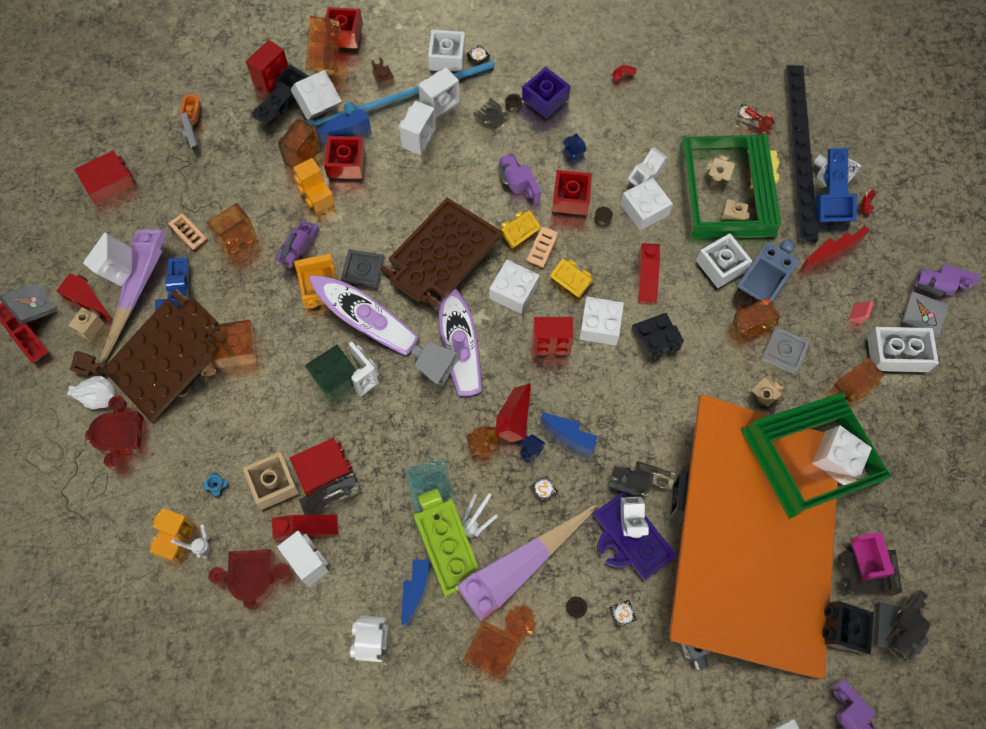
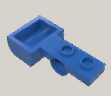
(837, 203)
(176, 279)

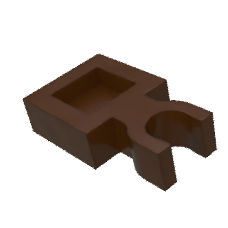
(382, 73)
(85, 364)

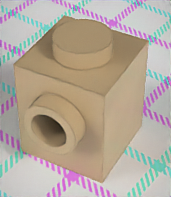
(734, 211)
(86, 323)

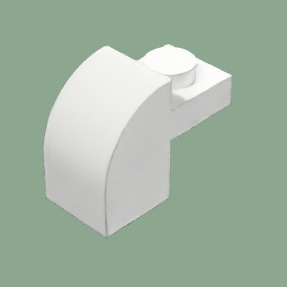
(649, 168)
(633, 517)

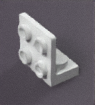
(366, 376)

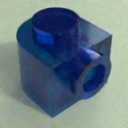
(574, 146)
(531, 447)

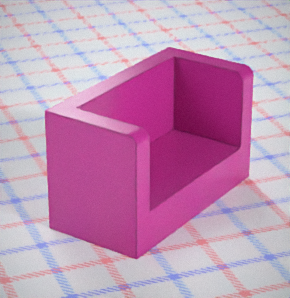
(872, 556)

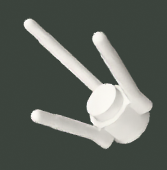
(470, 525)
(199, 546)

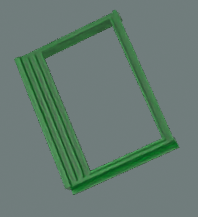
(763, 186)
(798, 419)

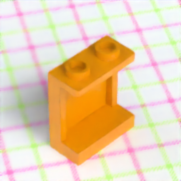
(317, 266)

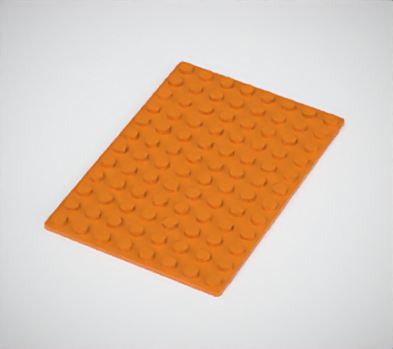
(745, 570)

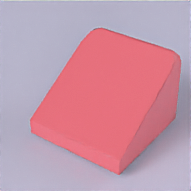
(861, 312)

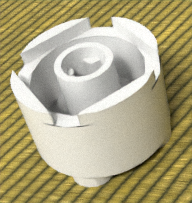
(369, 638)

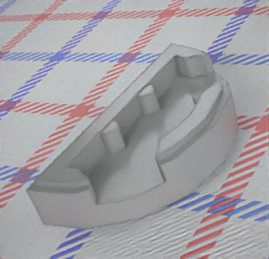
(188, 131)

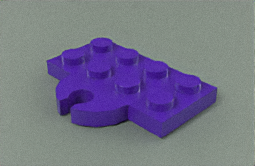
(643, 553)

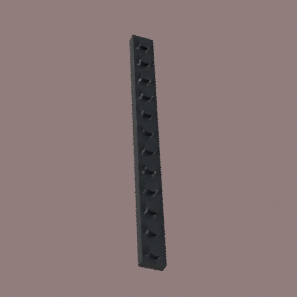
(801, 154)

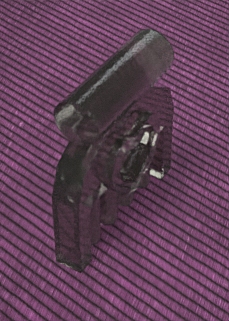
(493, 114)

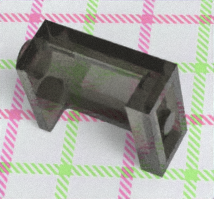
(854, 586)

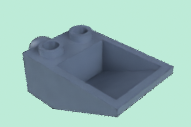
(768, 272)

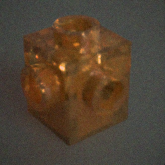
(483, 440)
(520, 630)

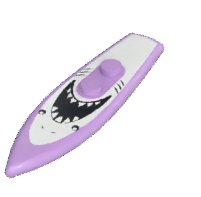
(364, 313)
(460, 335)

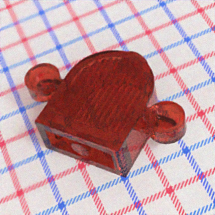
(116, 433)
(250, 575)

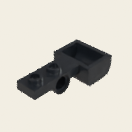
(278, 100)

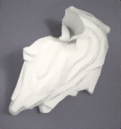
(93, 392)

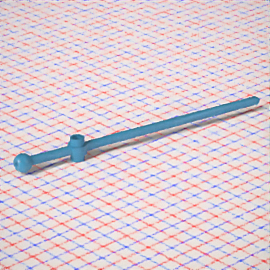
(350, 108)

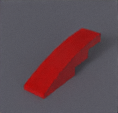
(830, 249)
(23, 336)

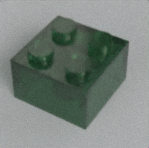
(331, 373)

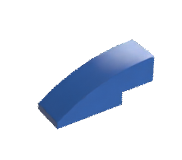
(344, 126)
(569, 433)
(414, 590)

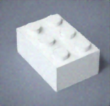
(903, 349)

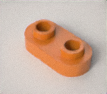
(192, 111)

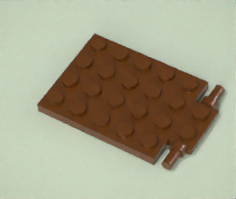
(441, 252)
(165, 354)

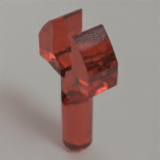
(765, 122)

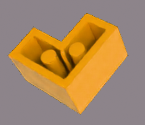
(311, 184)
(170, 526)

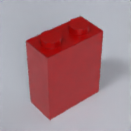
(105, 176)
(320, 465)

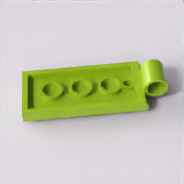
(445, 540)

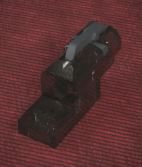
(640, 479)
(330, 495)
(910, 628)

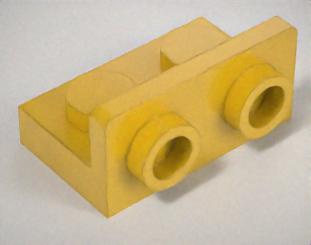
(520, 228)
(571, 277)

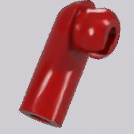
(621, 70)
(868, 197)

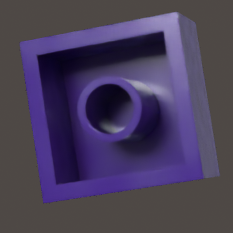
(546, 92)

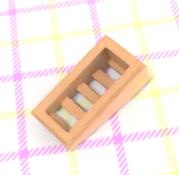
(178, 221)
(548, 237)

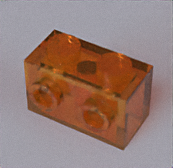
(756, 319)
(859, 380)

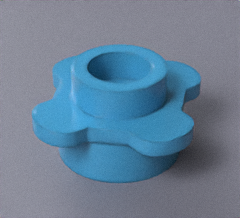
(209, 484)

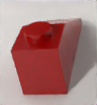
(648, 272)
(78, 291)
(513, 416)
(313, 525)

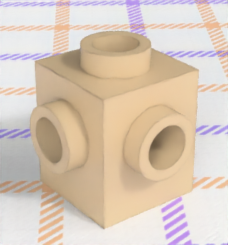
(725, 172)
(770, 391)

